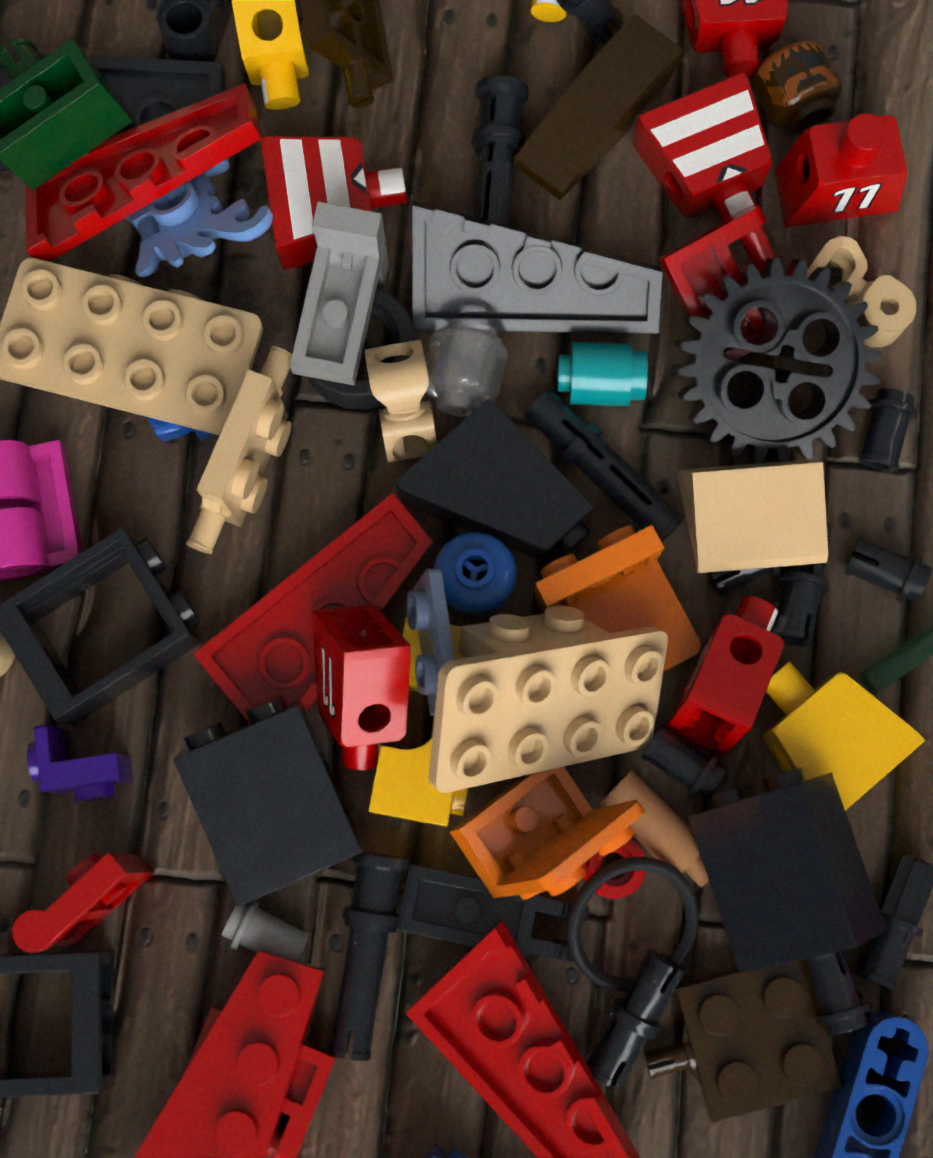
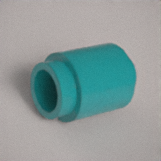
(603, 374)

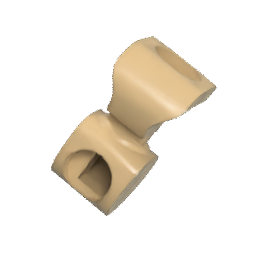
(888, 300)
(400, 386)

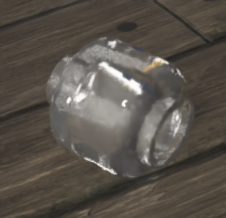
(465, 366)

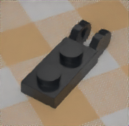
(464, 911)

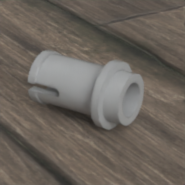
(261, 930)

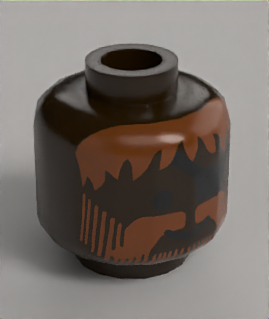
(796, 84)

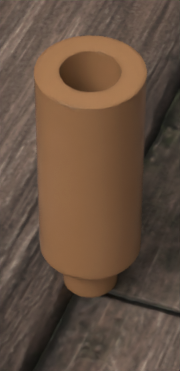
(660, 828)

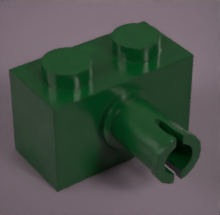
(53, 110)

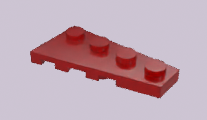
(517, 1053)

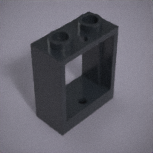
(40, 660)
(91, 1023)

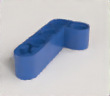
(841, 1134)

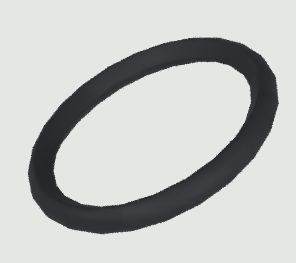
(595, 882)

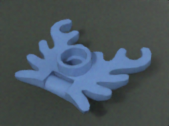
(190, 220)

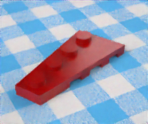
(136, 170)
(272, 643)
(243, 1069)

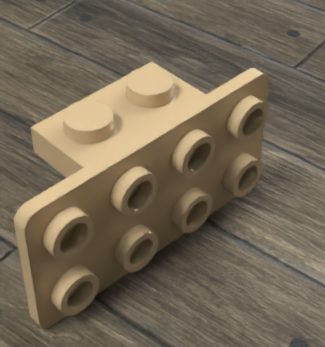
(126, 344)
(543, 697)

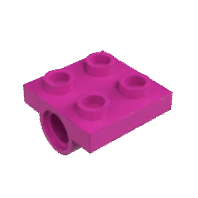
(36, 509)

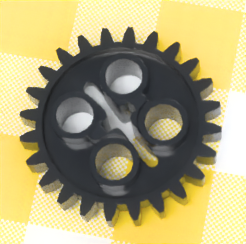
(788, 307)

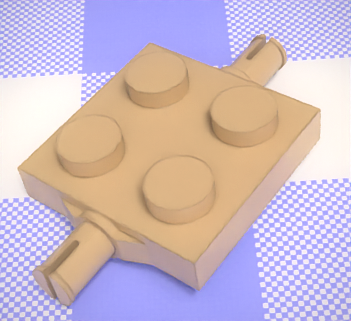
(248, 439)

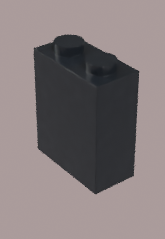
(267, 799)
(786, 871)

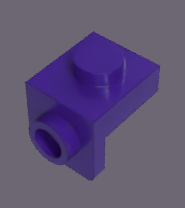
(88, 777)

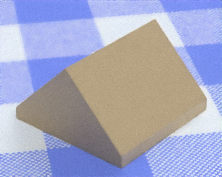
(756, 515)

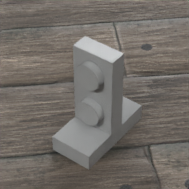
(340, 292)

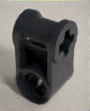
(206, 17)

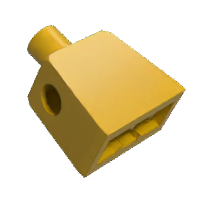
(836, 731)

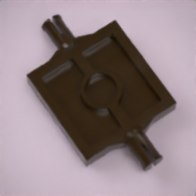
(353, 39)
(751, 1040)

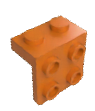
(621, 590)
(541, 835)

